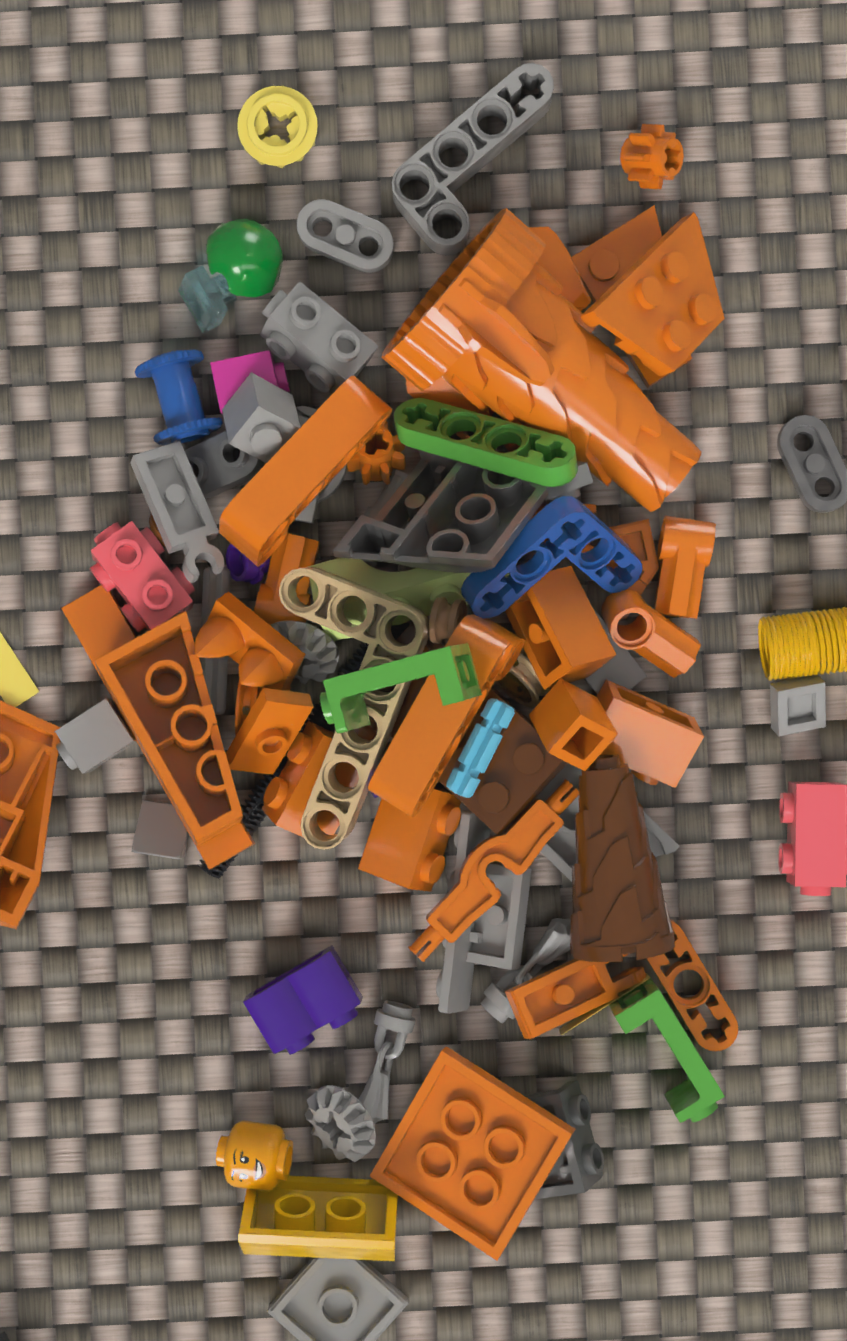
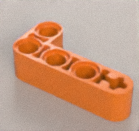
(266, 506)
(435, 731)

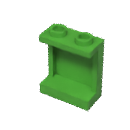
(344, 695)
(699, 1092)

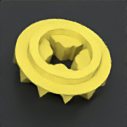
(283, 104)

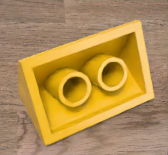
(321, 1219)

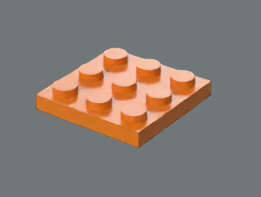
(472, 1152)

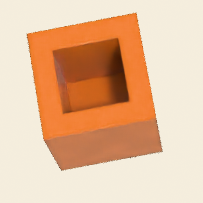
(572, 724)

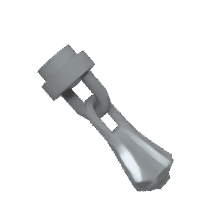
(550, 947)
(394, 1017)

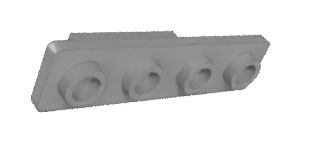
(492, 938)

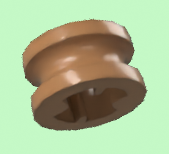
(445, 618)

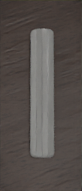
(215, 668)

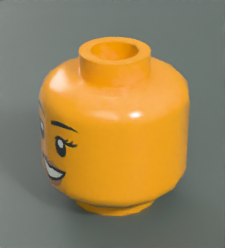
(255, 1156)

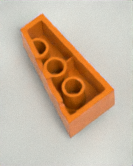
(172, 718)

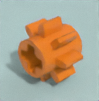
(651, 156)
(379, 457)

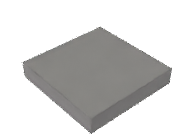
(338, 1301)

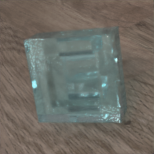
(205, 297)

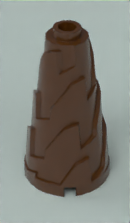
(615, 873)

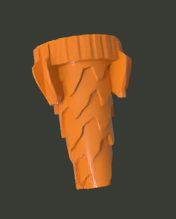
(511, 341)

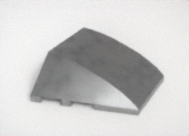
(446, 518)

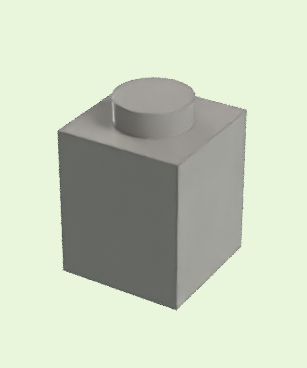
(260, 418)
(94, 737)

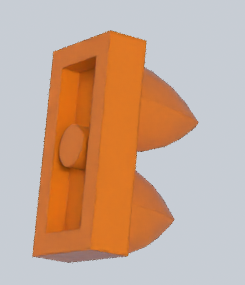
(257, 647)

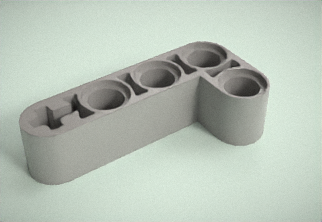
(478, 148)

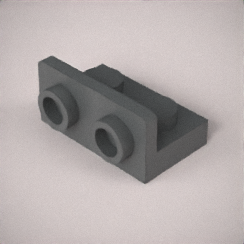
(582, 1158)

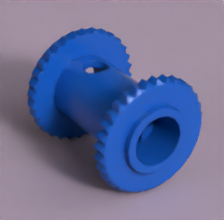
(178, 396)

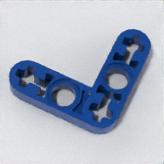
(564, 541)

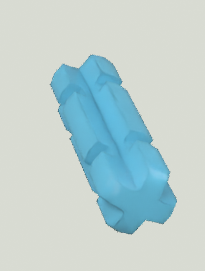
(480, 748)

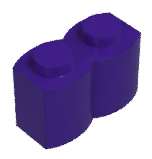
(303, 1001)

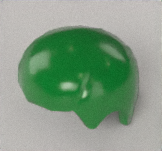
(245, 256)

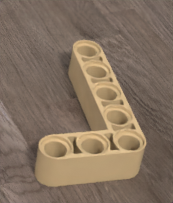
(382, 706)

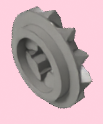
(319, 648)
(350, 1116)

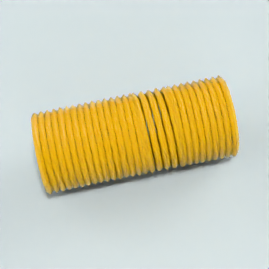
(794, 647)

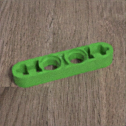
(540, 459)

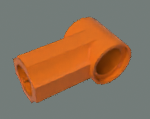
(684, 553)
(292, 554)
(650, 634)

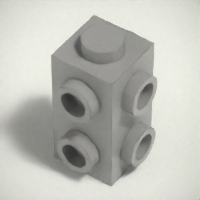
(315, 338)

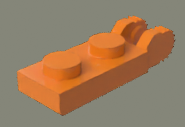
(566, 994)

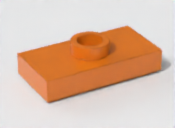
(268, 731)

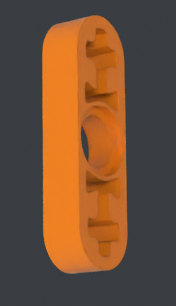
(718, 1008)

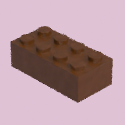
(517, 769)

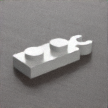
(178, 506)

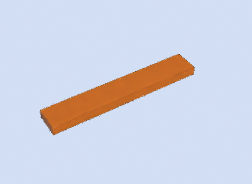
(102, 629)

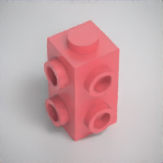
(132, 565)
(815, 836)

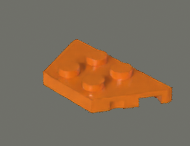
(663, 300)

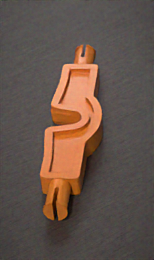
(474, 890)

